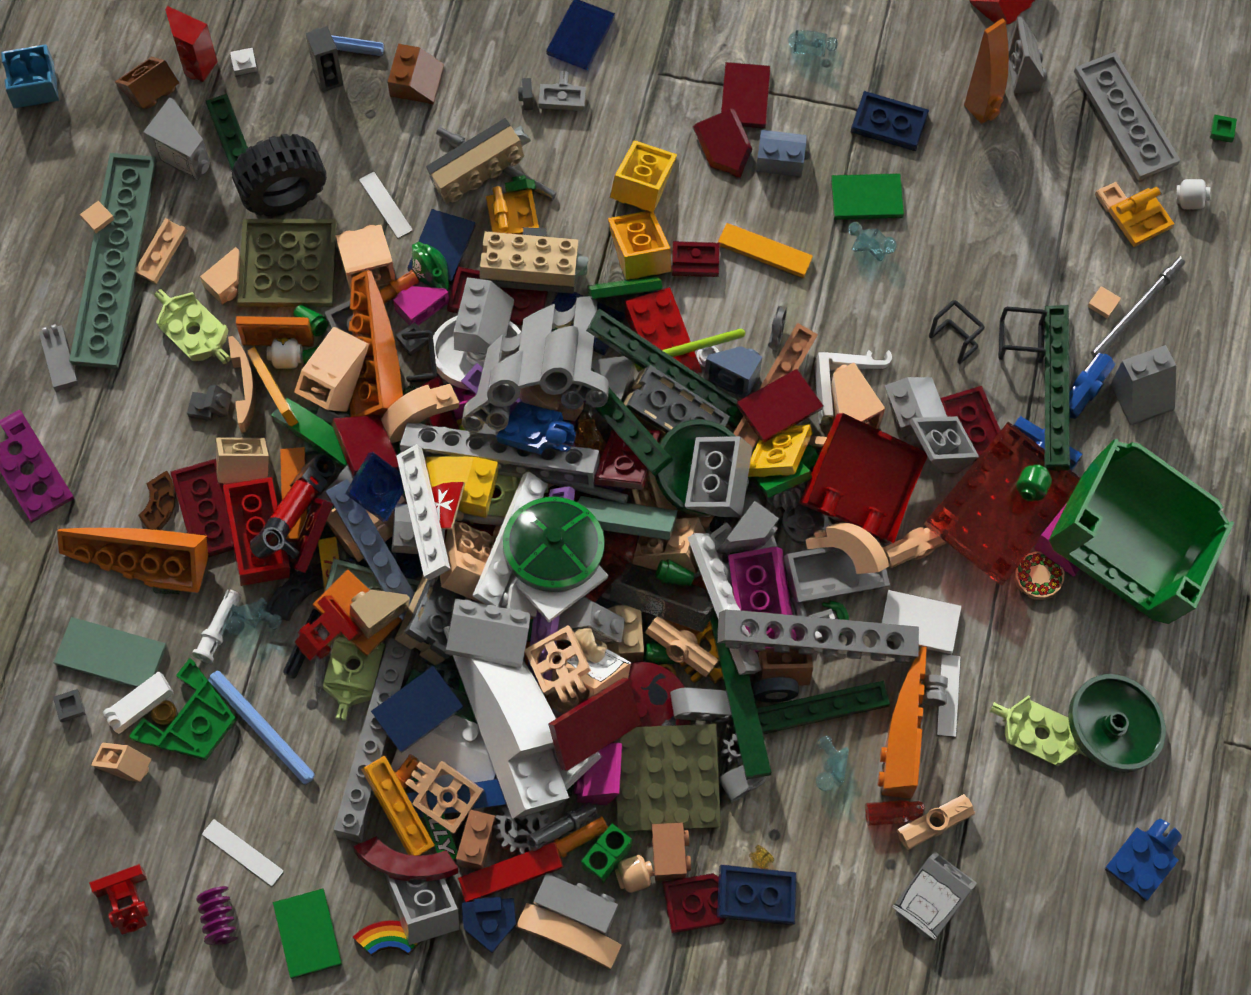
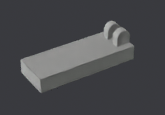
(57, 357)

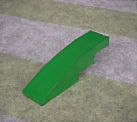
(314, 431)

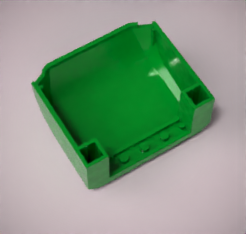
(1143, 531)

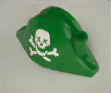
(430, 266)

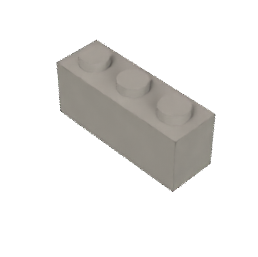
(576, 903)

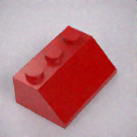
(1001, 9)
(192, 44)

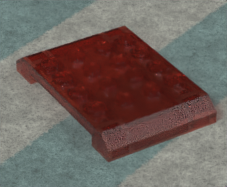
(986, 513)

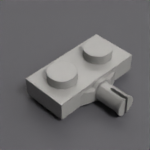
(562, 95)

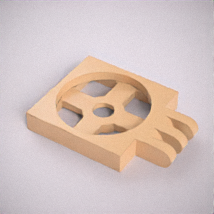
(566, 680)
(427, 782)

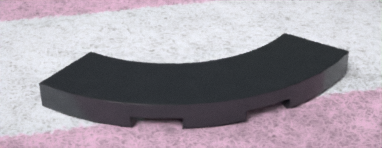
(296, 590)

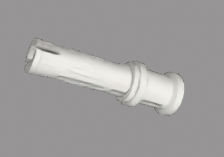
(213, 635)

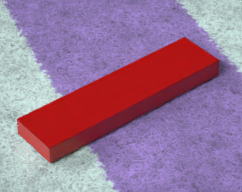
(510, 872)

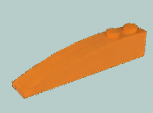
(989, 74)
(380, 375)
(148, 555)
(904, 736)

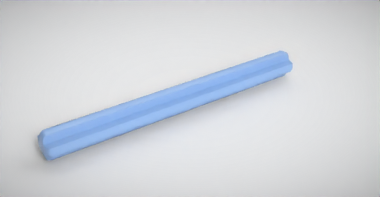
(261, 727)

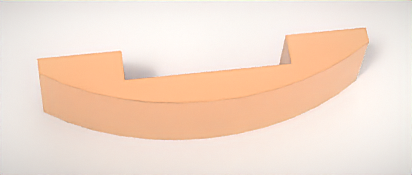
(246, 407)
(569, 934)

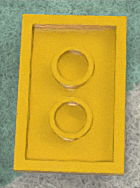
(781, 453)

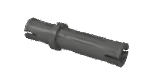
(570, 821)

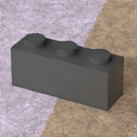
(324, 58)

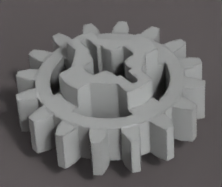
(514, 835)

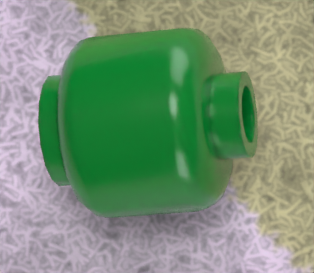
(1034, 483)

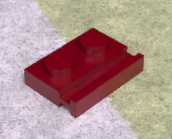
(695, 259)

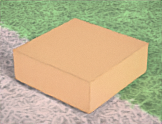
(1110, 195)
(97, 217)
(1104, 302)

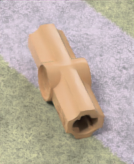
(915, 545)
(682, 646)
(949, 814)

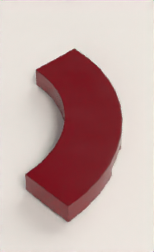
(404, 866)

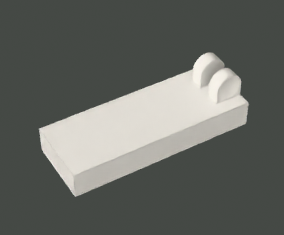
(138, 703)

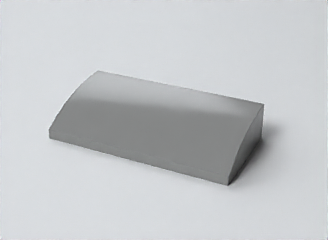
(827, 574)

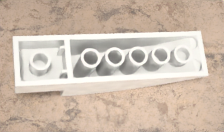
(515, 732)

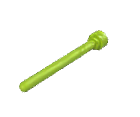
(701, 344)

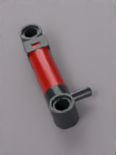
(303, 490)

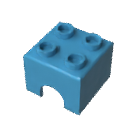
(30, 76)

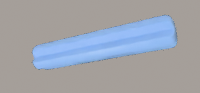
(358, 45)

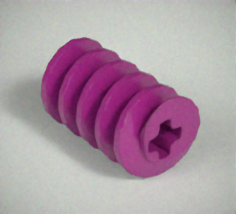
(215, 916)

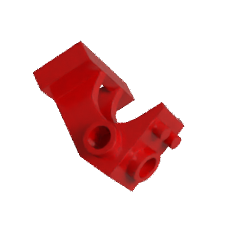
(336, 623)
(120, 886)

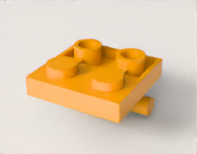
(511, 211)
(1141, 216)

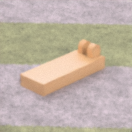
(160, 251)

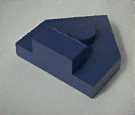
(489, 920)

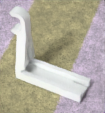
(829, 362)

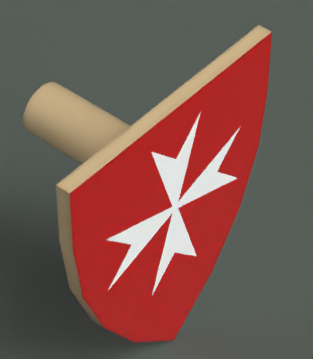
(447, 501)

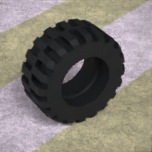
(279, 175)

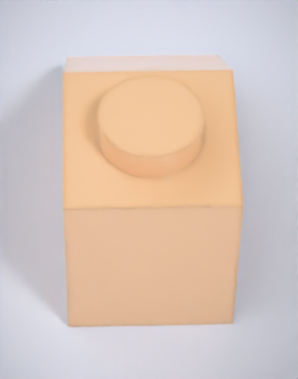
(223, 277)
(122, 761)

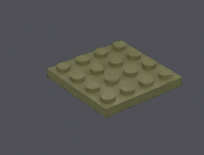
(287, 263)
(669, 777)

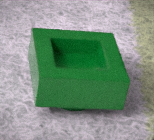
(1223, 128)
(520, 183)

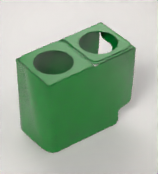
(601, 846)

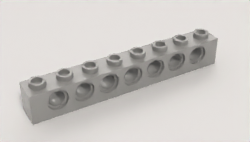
(572, 467)
(904, 637)
(372, 744)

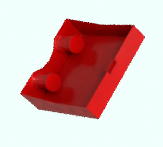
(864, 477)

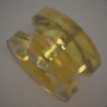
(761, 857)

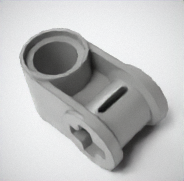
(736, 784)

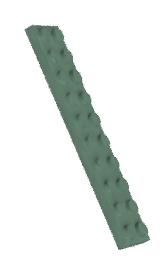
(113, 262)

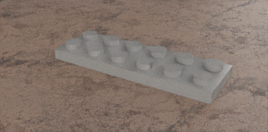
(1127, 116)

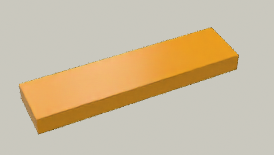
(765, 250)
(272, 386)
(397, 807)

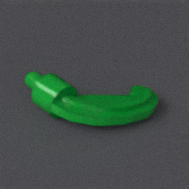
(840, 610)

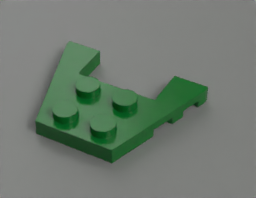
(197, 726)

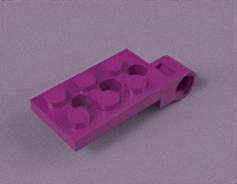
(45, 472)

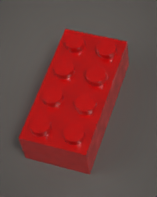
(660, 323)
(248, 510)

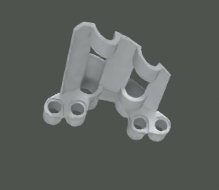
(539, 361)

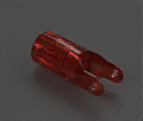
(892, 812)

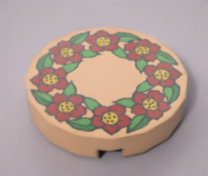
(1039, 576)

